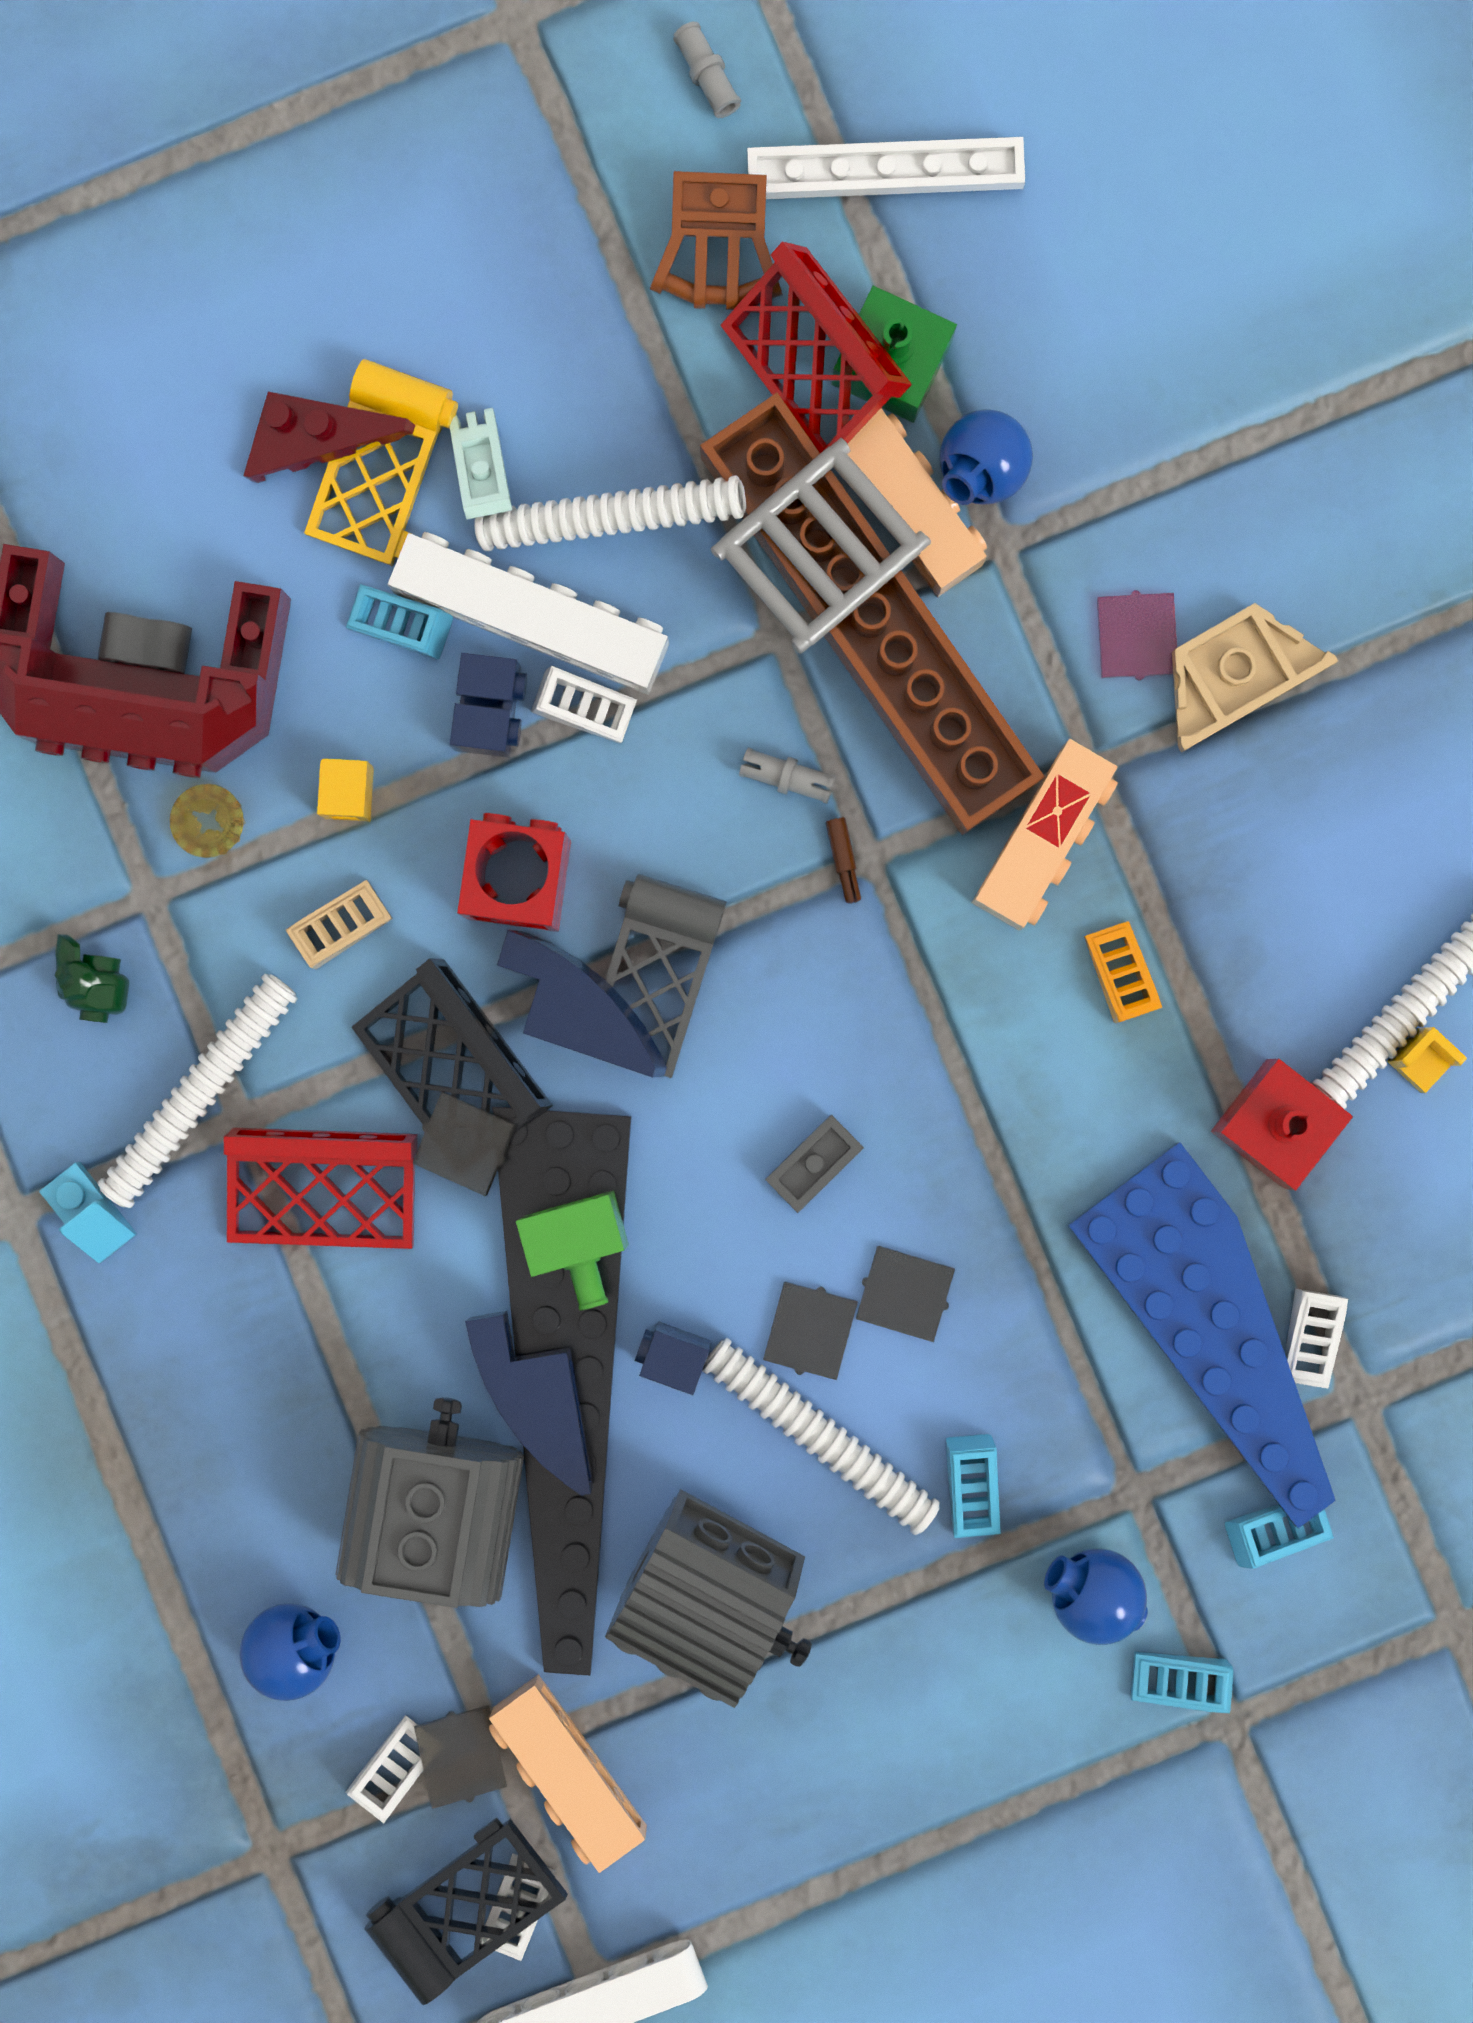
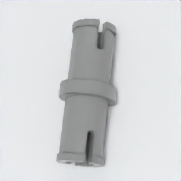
(707, 69)
(787, 775)

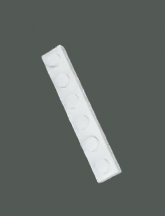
(890, 167)

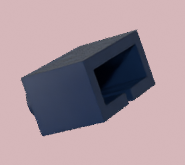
(487, 705)
(673, 1357)

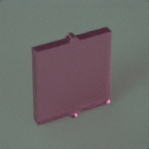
(1136, 634)

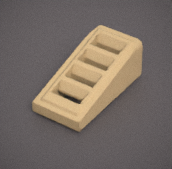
(333, 948)

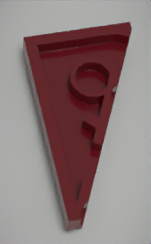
(307, 431)

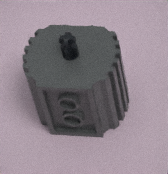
(429, 1514)
(709, 1600)

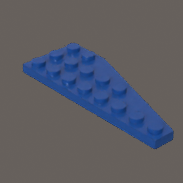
(1194, 1288)

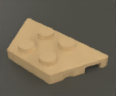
(1238, 671)

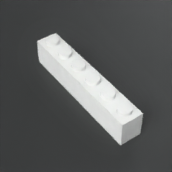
(528, 612)

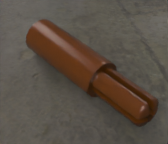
(843, 858)

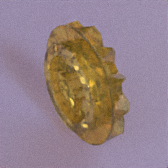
(187, 828)

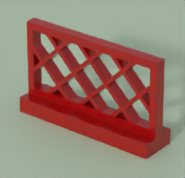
(832, 318)
(315, 1148)

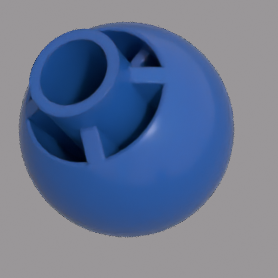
(985, 458)
(1097, 1595)
(288, 1651)

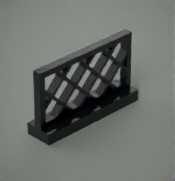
(473, 1032)

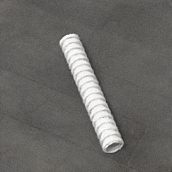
(612, 513)
(1400, 1019)
(197, 1091)
(821, 1437)

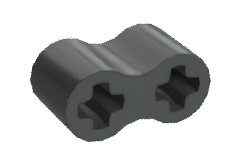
(144, 642)

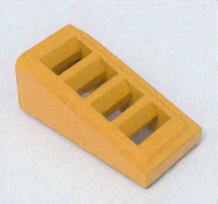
(1138, 965)

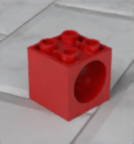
(491, 836)

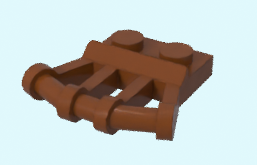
(717, 208)

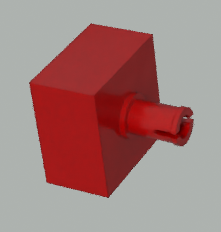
(1281, 1124)

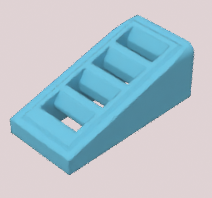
(427, 631)
(965, 1457)
(1251, 1557)
(1218, 1703)

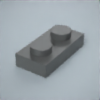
(814, 1163)

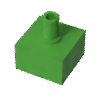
(574, 1239)

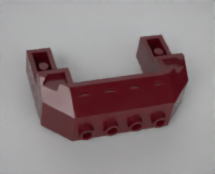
(131, 708)

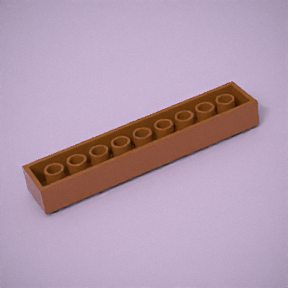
(891, 638)

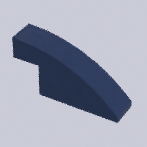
(579, 1007)
(534, 1398)

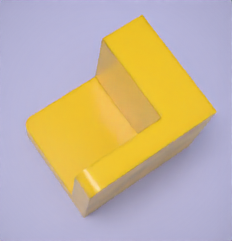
(345, 790)
(1426, 1058)

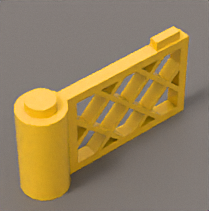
(399, 395)

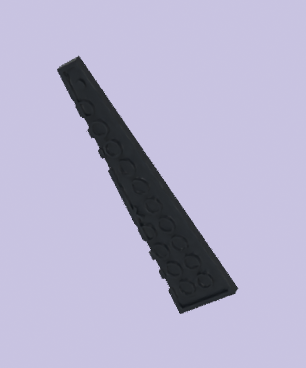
(546, 1166)

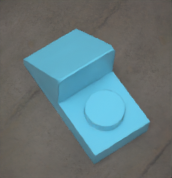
(87, 1214)

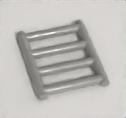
(766, 518)

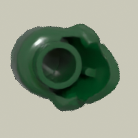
(89, 984)

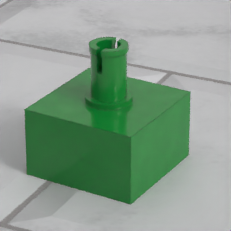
(913, 340)

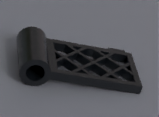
(412, 1937)

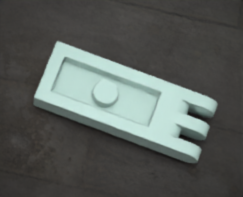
(480, 466)

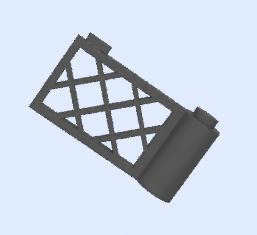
(672, 916)

